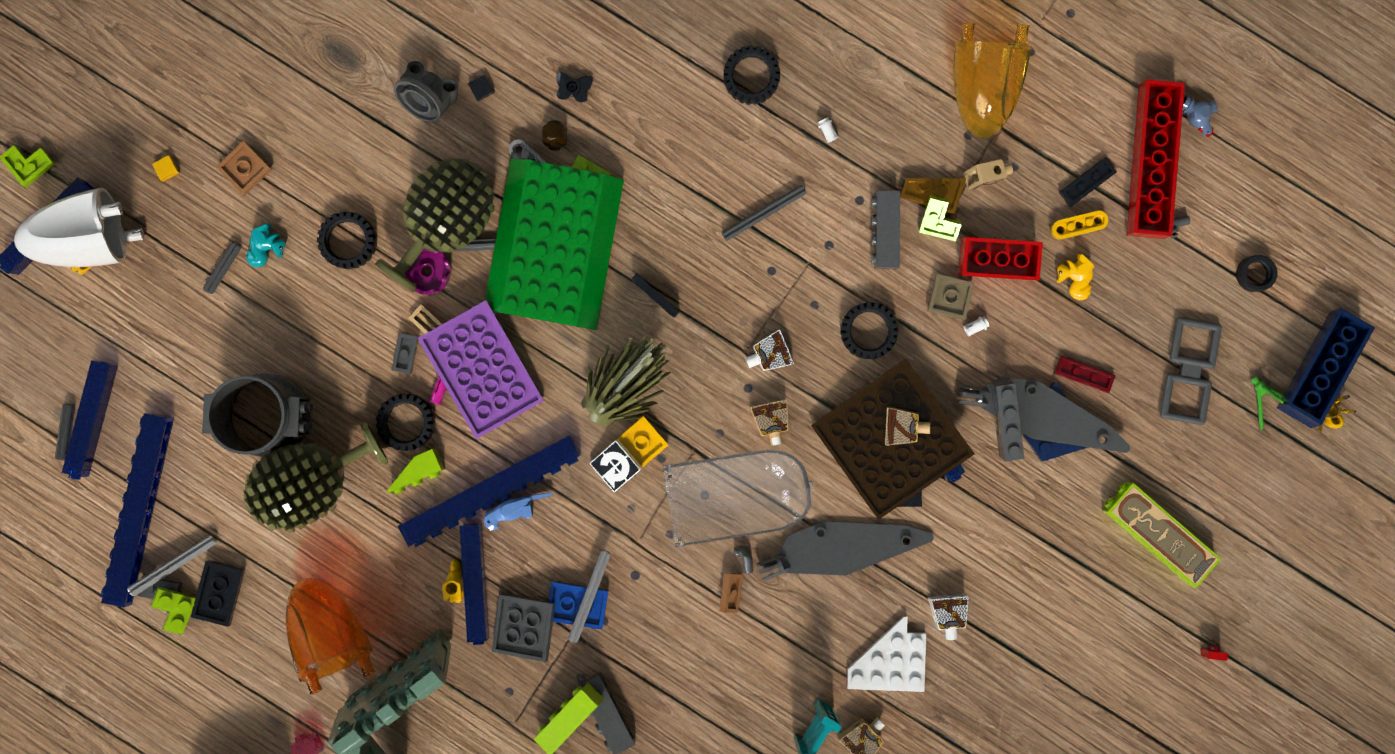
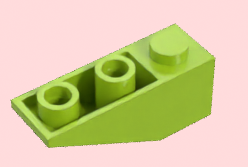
(421, 466)

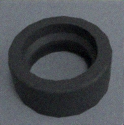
(1271, 272)

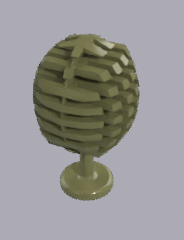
(443, 212)
(301, 482)

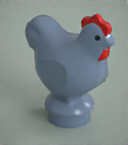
(1199, 114)

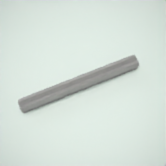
(171, 565)
(589, 596)

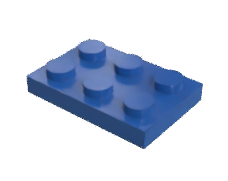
(568, 601)

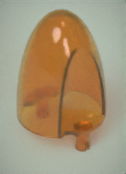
(323, 633)

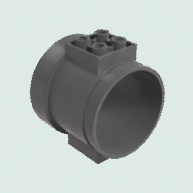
(295, 412)

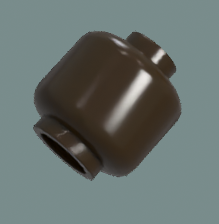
(554, 135)

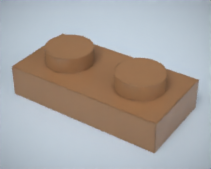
(731, 592)

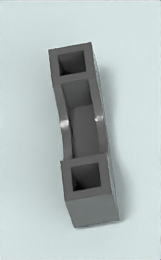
(1006, 404)

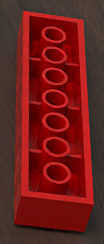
(1155, 159)

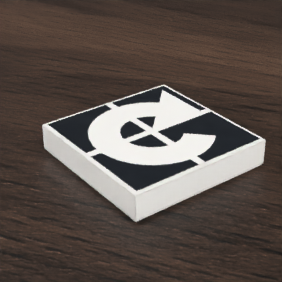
(616, 465)

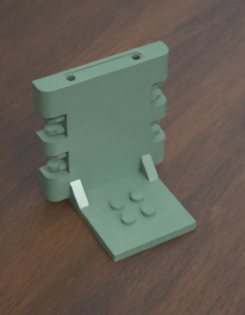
(390, 695)

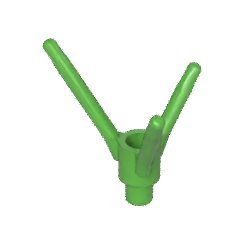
(1262, 389)

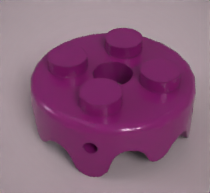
(440, 272)

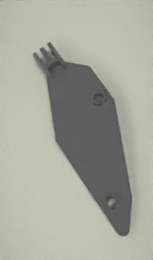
(1050, 416)
(842, 548)

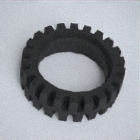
(754, 52)
(330, 224)
(876, 308)
(382, 420)

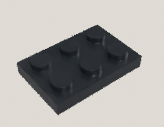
(217, 593)

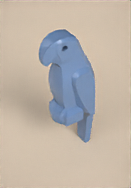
(511, 510)

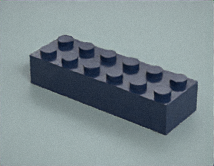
(1326, 368)

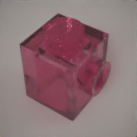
(307, 744)

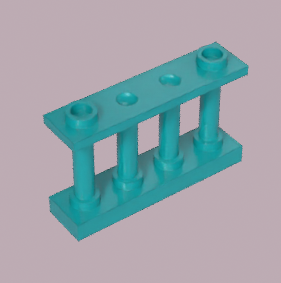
(823, 723)

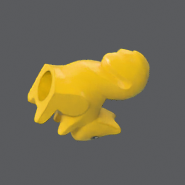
(1080, 273)
(453, 585)

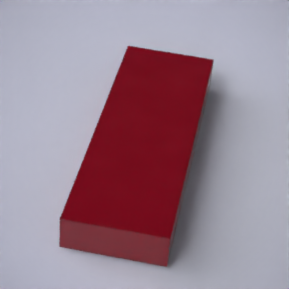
(1084, 374)

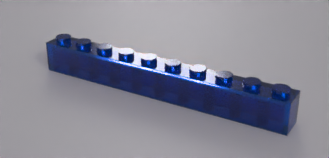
(488, 491)
(137, 509)

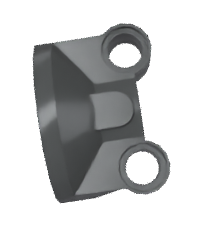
(424, 92)

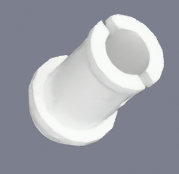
(828, 130)
(976, 326)

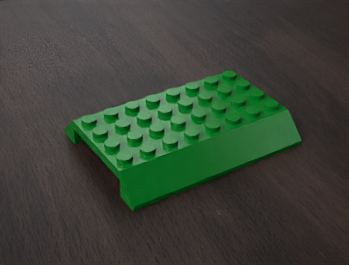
(553, 243)

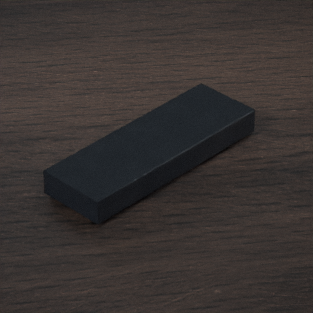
(1087, 182)
(655, 295)

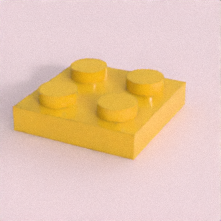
(643, 441)

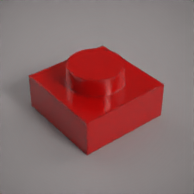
(1214, 652)

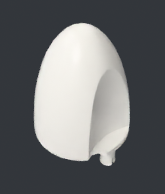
(77, 232)

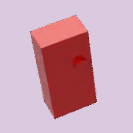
(1000, 258)

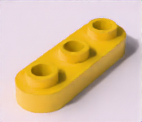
(1086, 221)

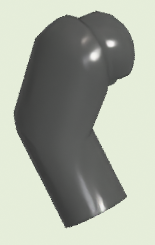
(1179, 221)
(746, 558)

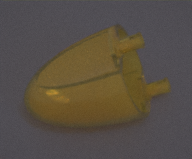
(989, 79)

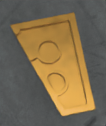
(920, 189)

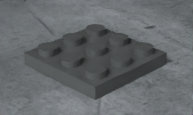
(523, 627)

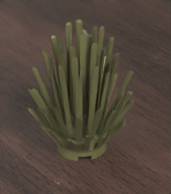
(616, 392)

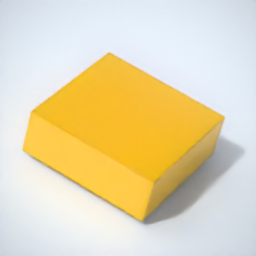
(165, 168)

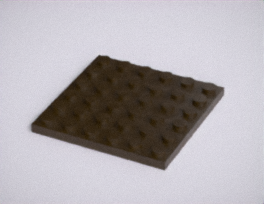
(896, 472)

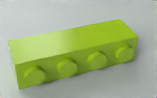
(566, 721)

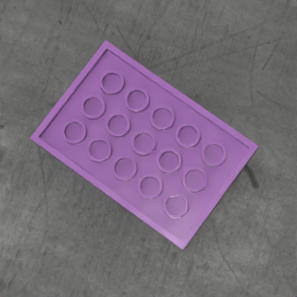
(480, 369)

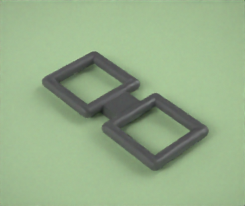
(1190, 371)

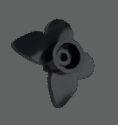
(573, 88)

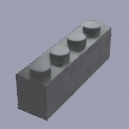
(886, 230)
(609, 717)

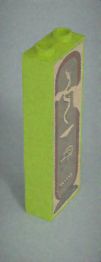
(1161, 534)

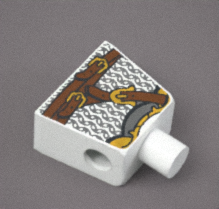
(770, 353)
(949, 613)

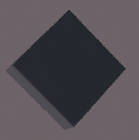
(481, 88)

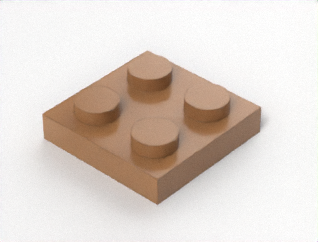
(244, 168)

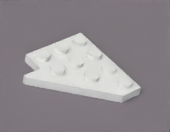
(892, 662)

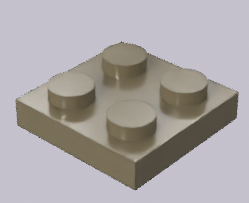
(950, 297)

